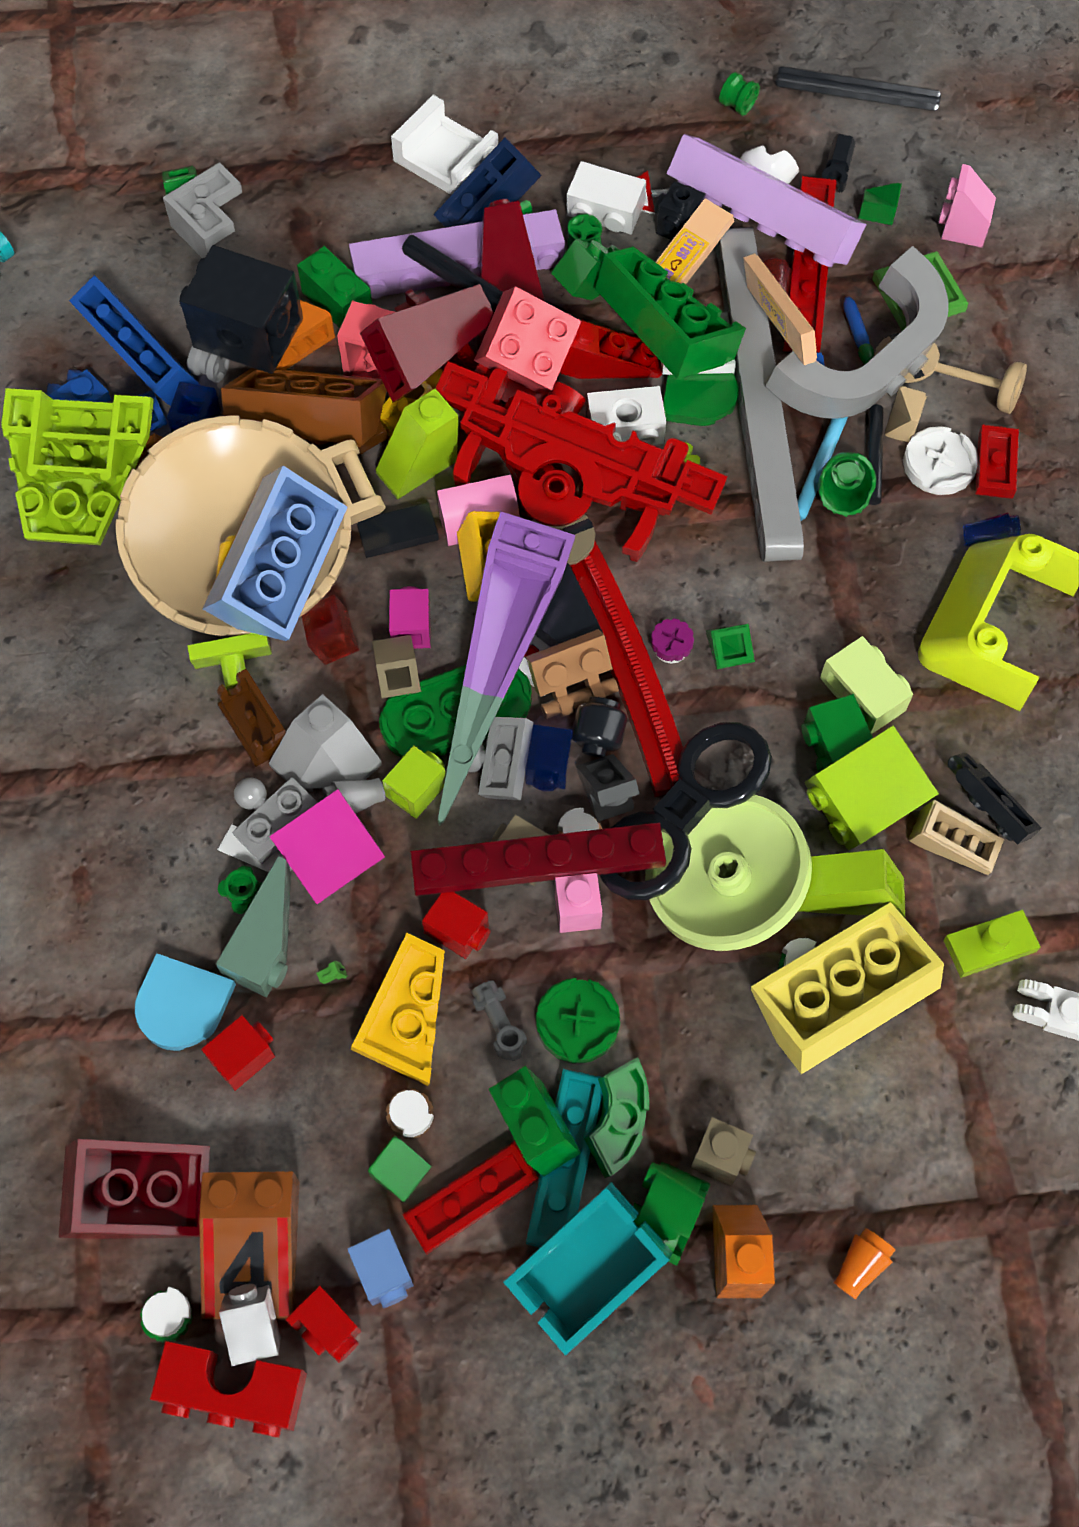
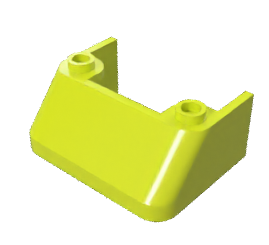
(967, 647)

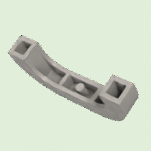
(841, 394)

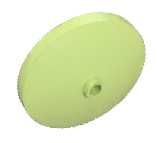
(741, 879)

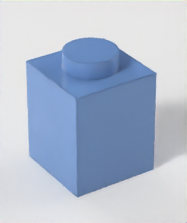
(381, 1269)

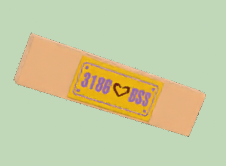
(695, 241)
(780, 309)

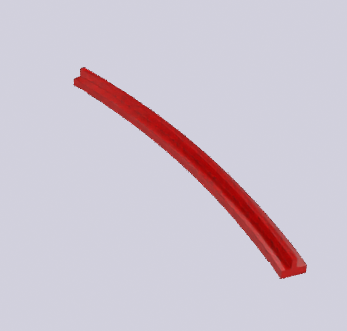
(630, 661)

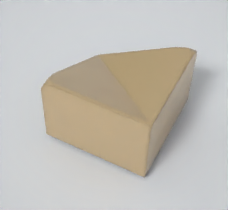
(905, 414)

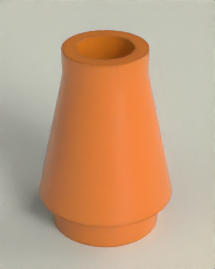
(864, 1262)

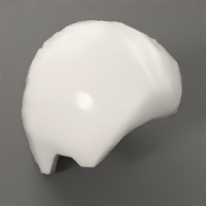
(778, 165)

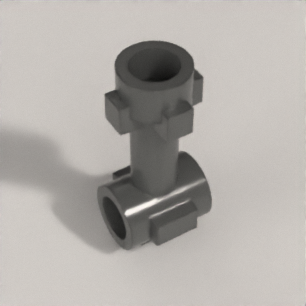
(509, 1038)

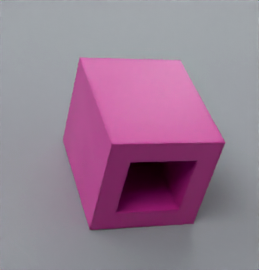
(410, 615)

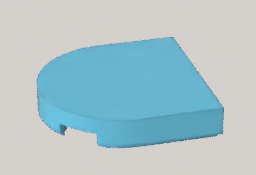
(180, 1003)

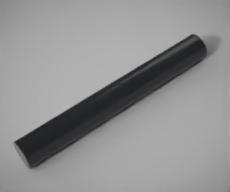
(875, 449)

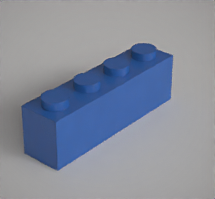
(131, 339)

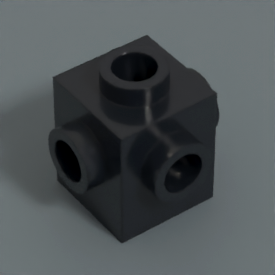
(676, 208)

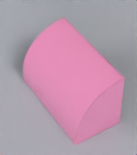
(486, 496)

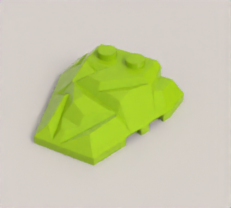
(72, 461)

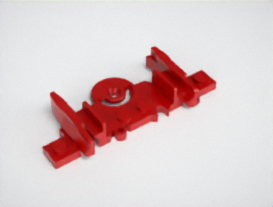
(609, 469)

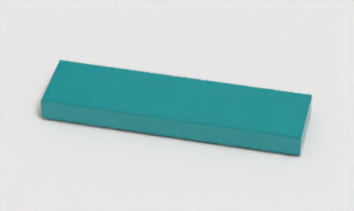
(561, 1190)

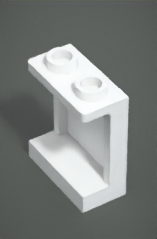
(440, 147)

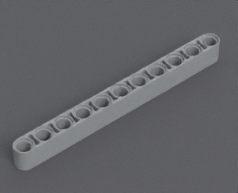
(759, 409)

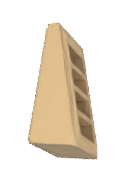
(937, 843)

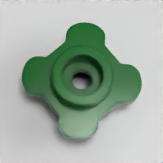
(230, 887)

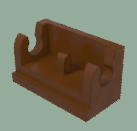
(251, 718)

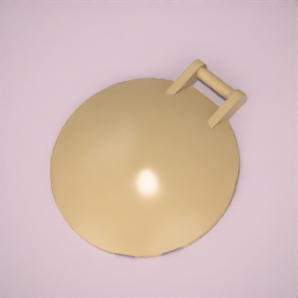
(196, 495)

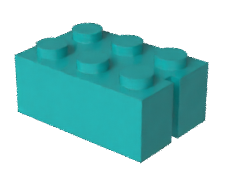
(588, 1268)

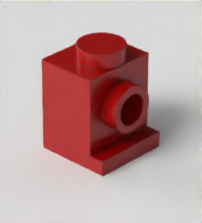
(326, 1326)

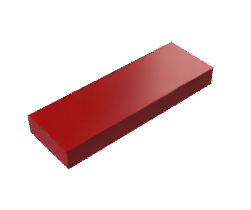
(470, 1197)

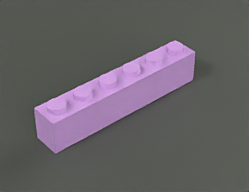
(766, 200)
(390, 272)

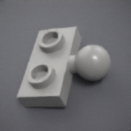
(504, 758)
(270, 814)

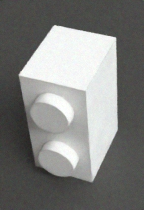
(608, 196)

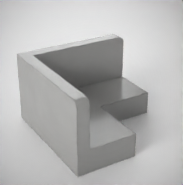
(196, 211)

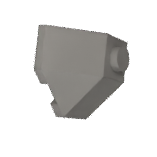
(323, 748)

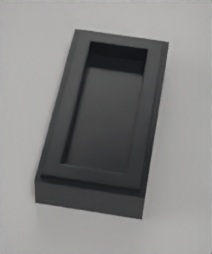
(397, 530)

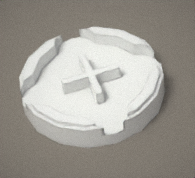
(940, 460)

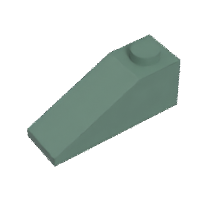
(260, 943)

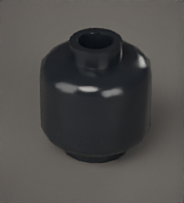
(599, 726)

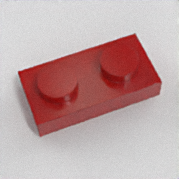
(997, 461)

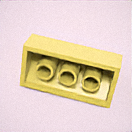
(847, 987)

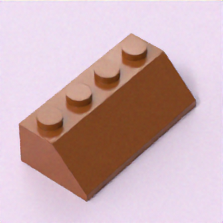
(311, 404)

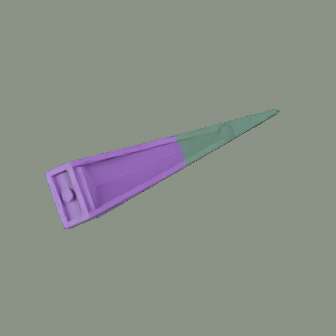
(516, 589)

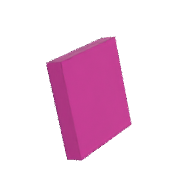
(327, 846)

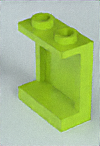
(870, 789)

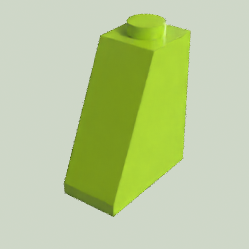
(420, 444)
(854, 884)

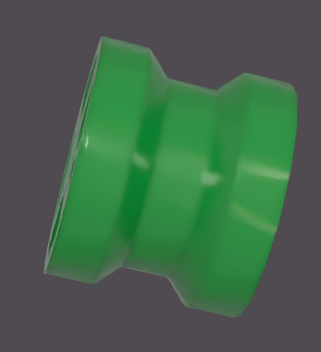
(739, 93)
(584, 228)

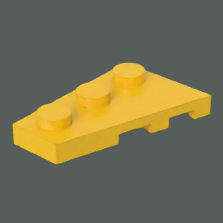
(404, 1012)

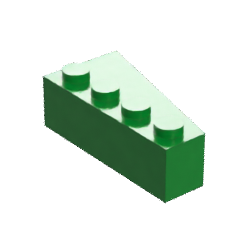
(665, 314)

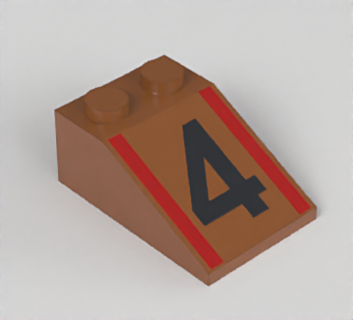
(248, 1237)

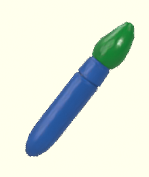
(858, 330)

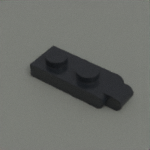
(990, 796)

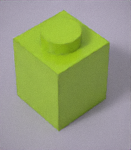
(415, 781)

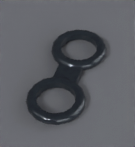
(689, 803)

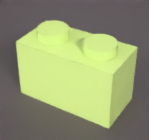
(877, 688)

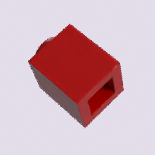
(457, 924)
(240, 1051)

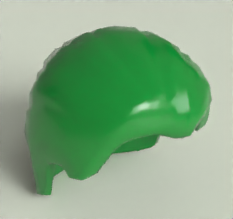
(846, 483)

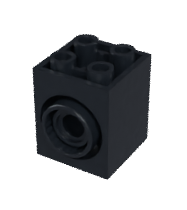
(241, 308)

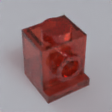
(329, 630)

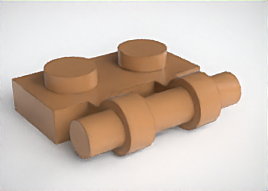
(569, 664)

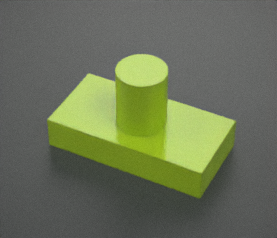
(229, 653)
(991, 943)

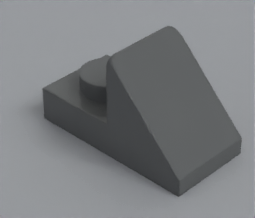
(608, 786)

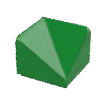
(880, 203)

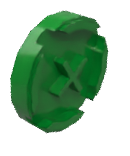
(578, 1020)

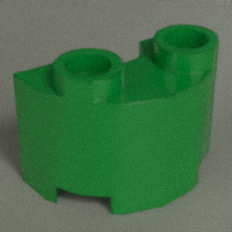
(671, 1205)

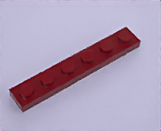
(537, 858)

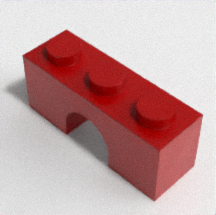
(188, 1383)

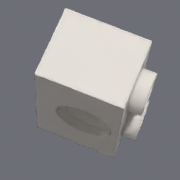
(639, 406)

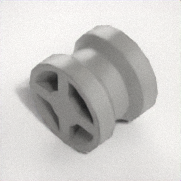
(205, 363)

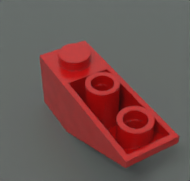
(608, 355)

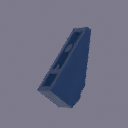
(499, 176)

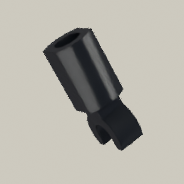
(839, 160)

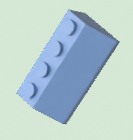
(275, 556)

